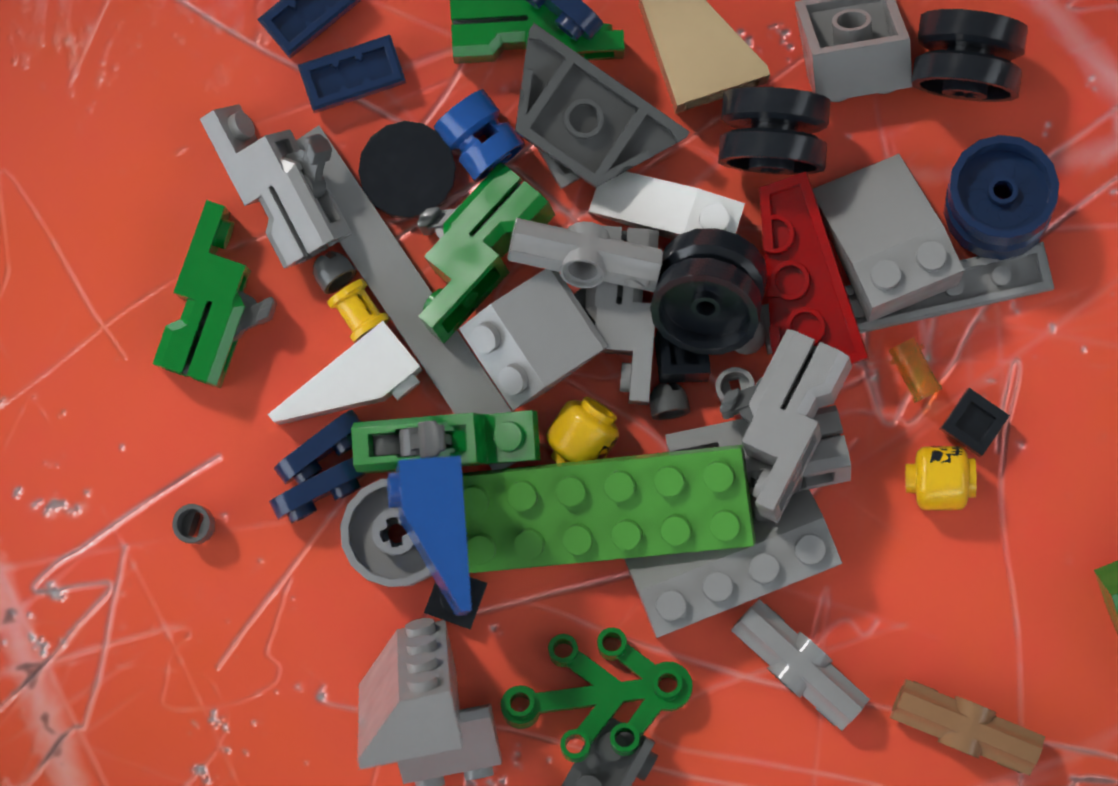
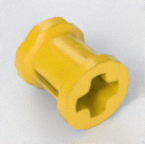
(357, 309)

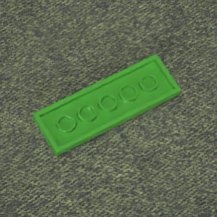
(608, 509)

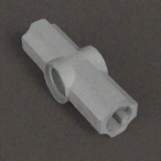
(585, 255)
(800, 664)

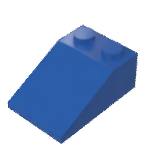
(434, 517)

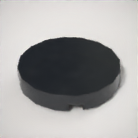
(406, 169)

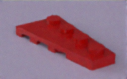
(802, 271)

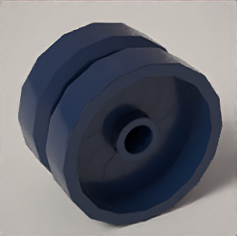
(1005, 170)

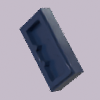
(299, 22)
(351, 74)

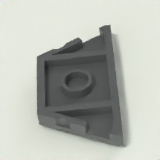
(585, 114)

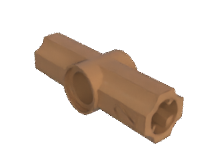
(967, 727)

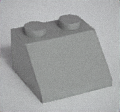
(854, 47)
(533, 338)
(475, 760)

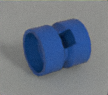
(468, 122)

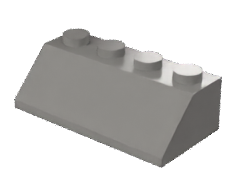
(703, 583)
(410, 698)

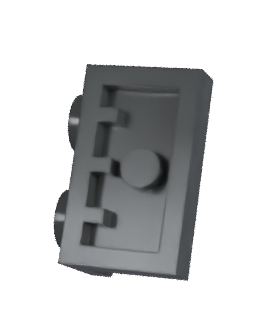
(606, 767)

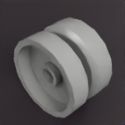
(368, 542)

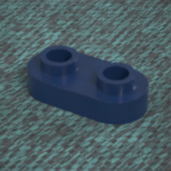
(573, 17)
(304, 460)
(299, 501)

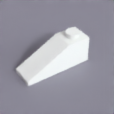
(663, 205)
(359, 377)

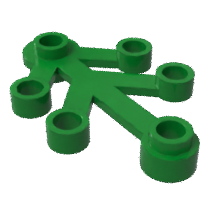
(604, 694)

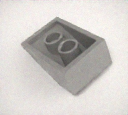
(887, 237)

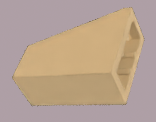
(699, 52)

